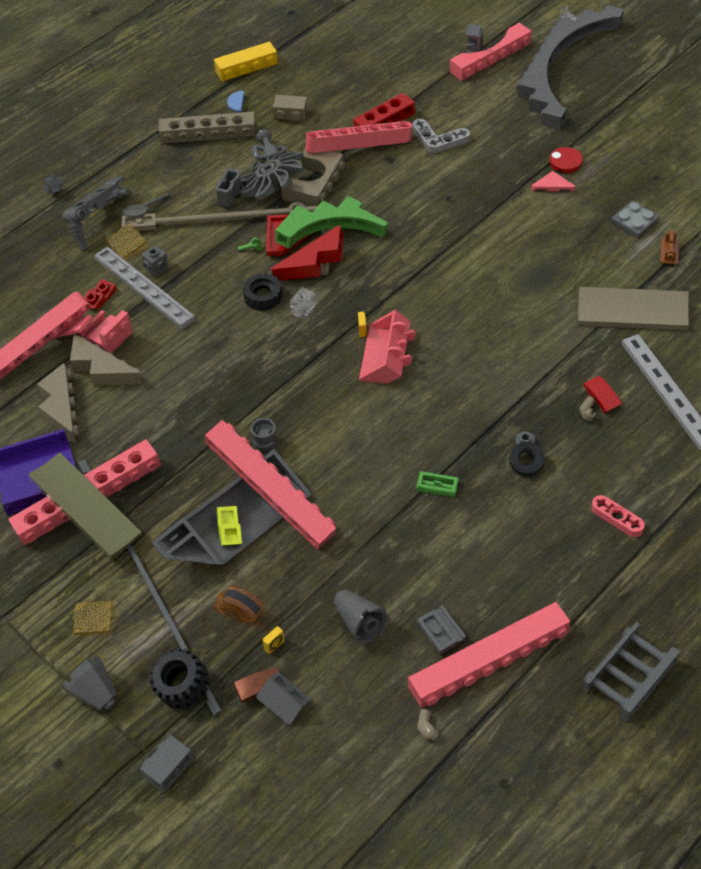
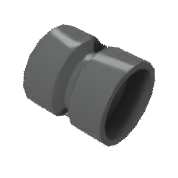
(264, 435)

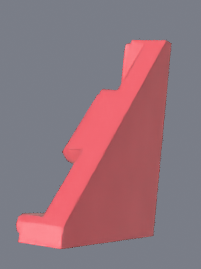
(553, 182)

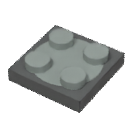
(635, 219)

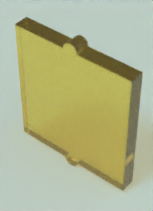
(125, 241)
(92, 617)

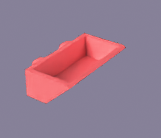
(386, 349)

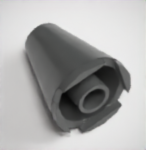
(361, 615)

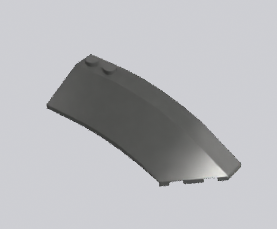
(197, 534)

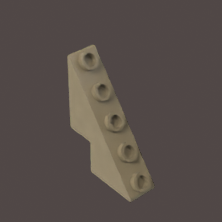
(102, 365)
(59, 404)

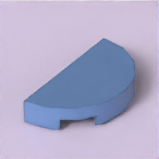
(235, 101)

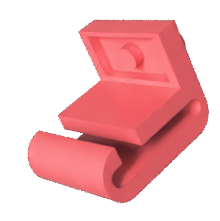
(108, 332)

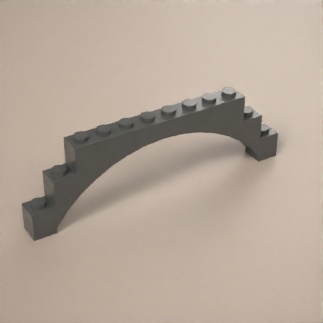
(534, 82)

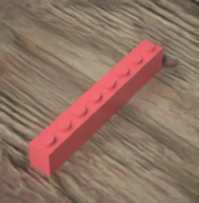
(270, 484)
(488, 655)

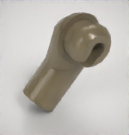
(585, 409)

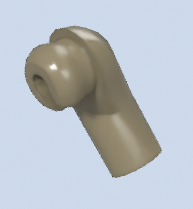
(424, 727)

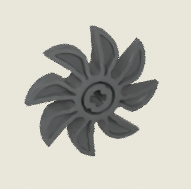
(271, 174)

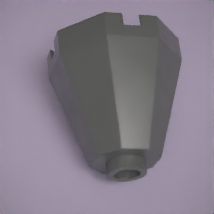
(92, 685)

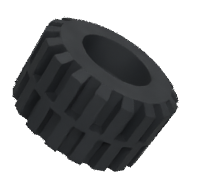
(168, 668)

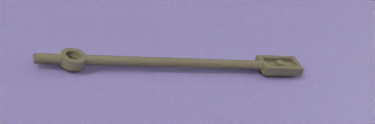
(149, 221)

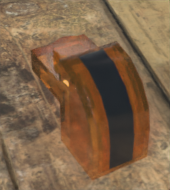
(239, 602)

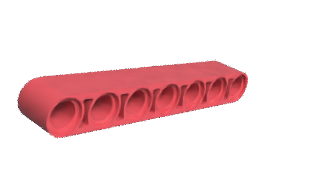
(358, 137)
(42, 332)

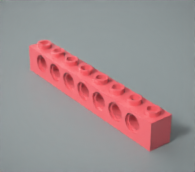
(107, 478)

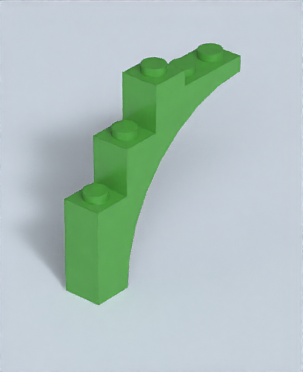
(326, 216)

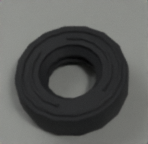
(526, 470)

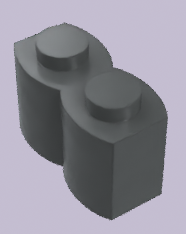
(228, 187)

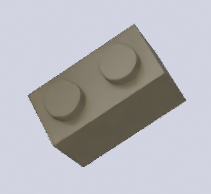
(290, 108)

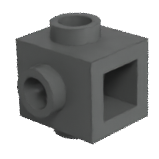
(155, 261)

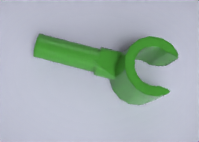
(255, 243)

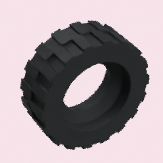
(262, 302)

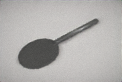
(138, 209)

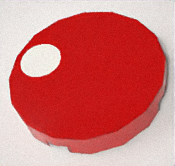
(566, 159)

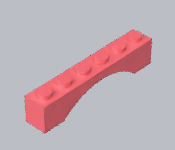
(467, 64)

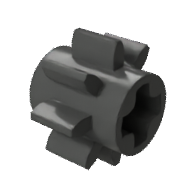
(53, 184)

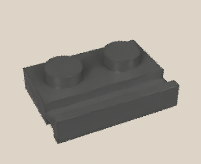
(441, 630)

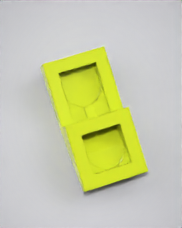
(228, 526)

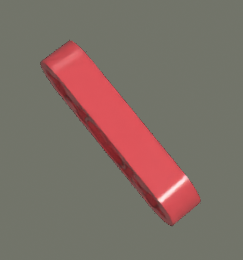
(616, 508)

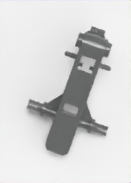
(97, 199)

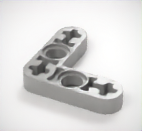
(437, 143)

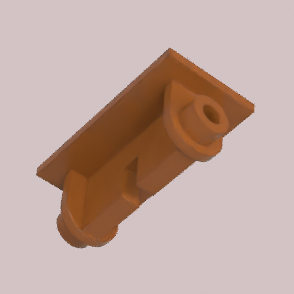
(669, 249)

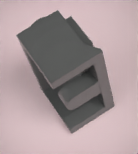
(475, 38)

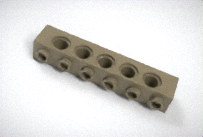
(207, 127)

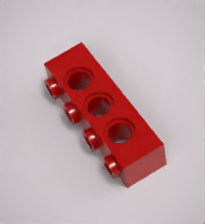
(391, 111)

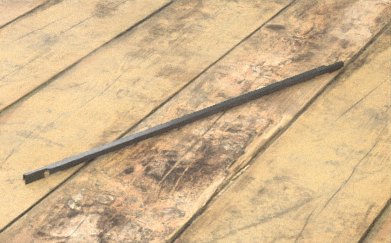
(211, 702)

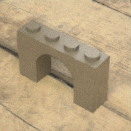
(314, 192)

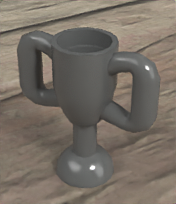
(264, 136)

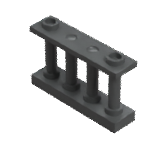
(641, 690)

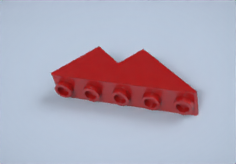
(308, 260)

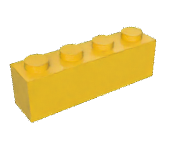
(245, 61)

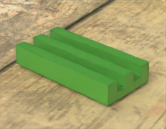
(437, 486)

